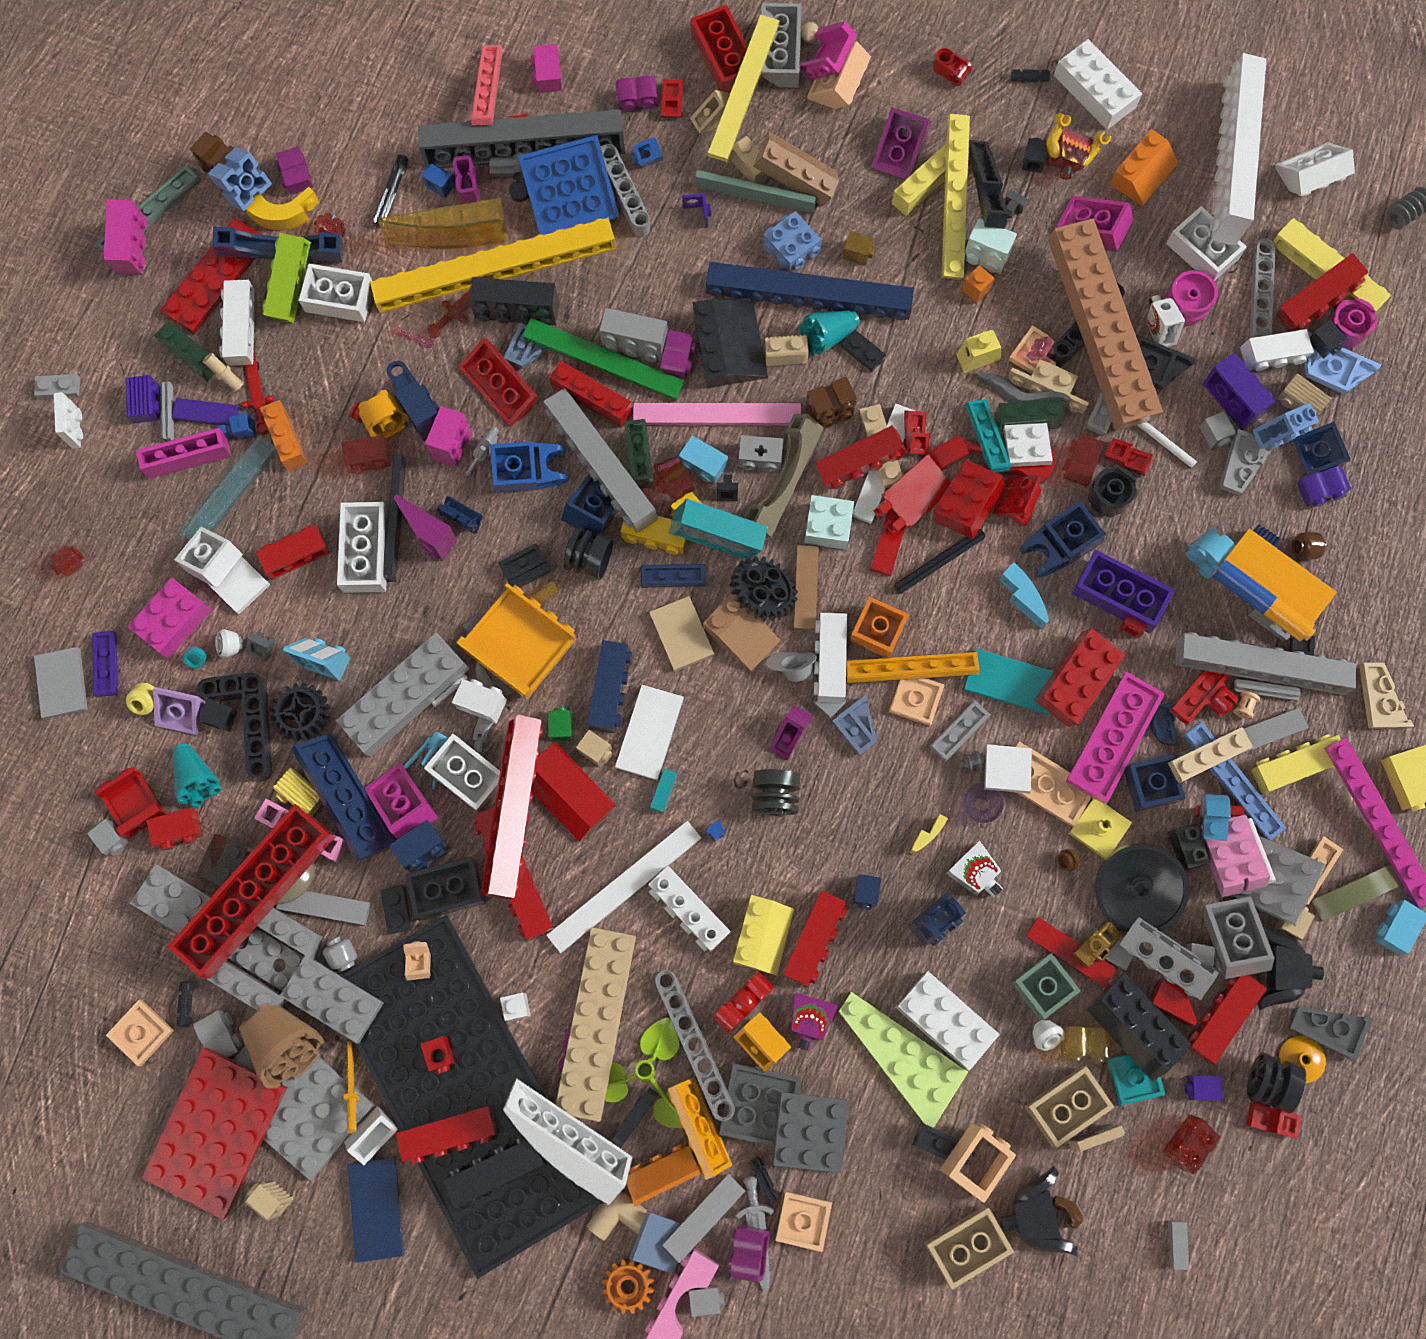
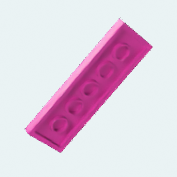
(1115, 738)

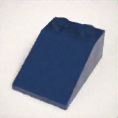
(589, 508)

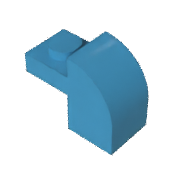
(1215, 814)

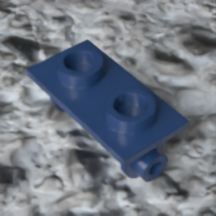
(460, 514)

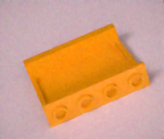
(518, 641)

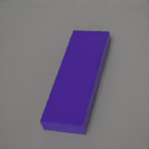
(203, 411)
(105, 664)

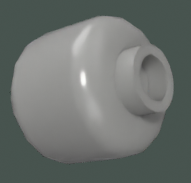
(339, 954)

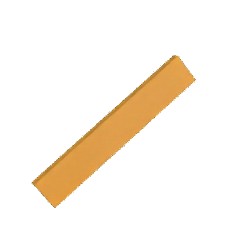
(912, 667)

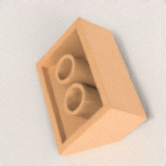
(839, 89)

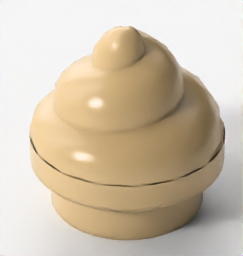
(808, 32)

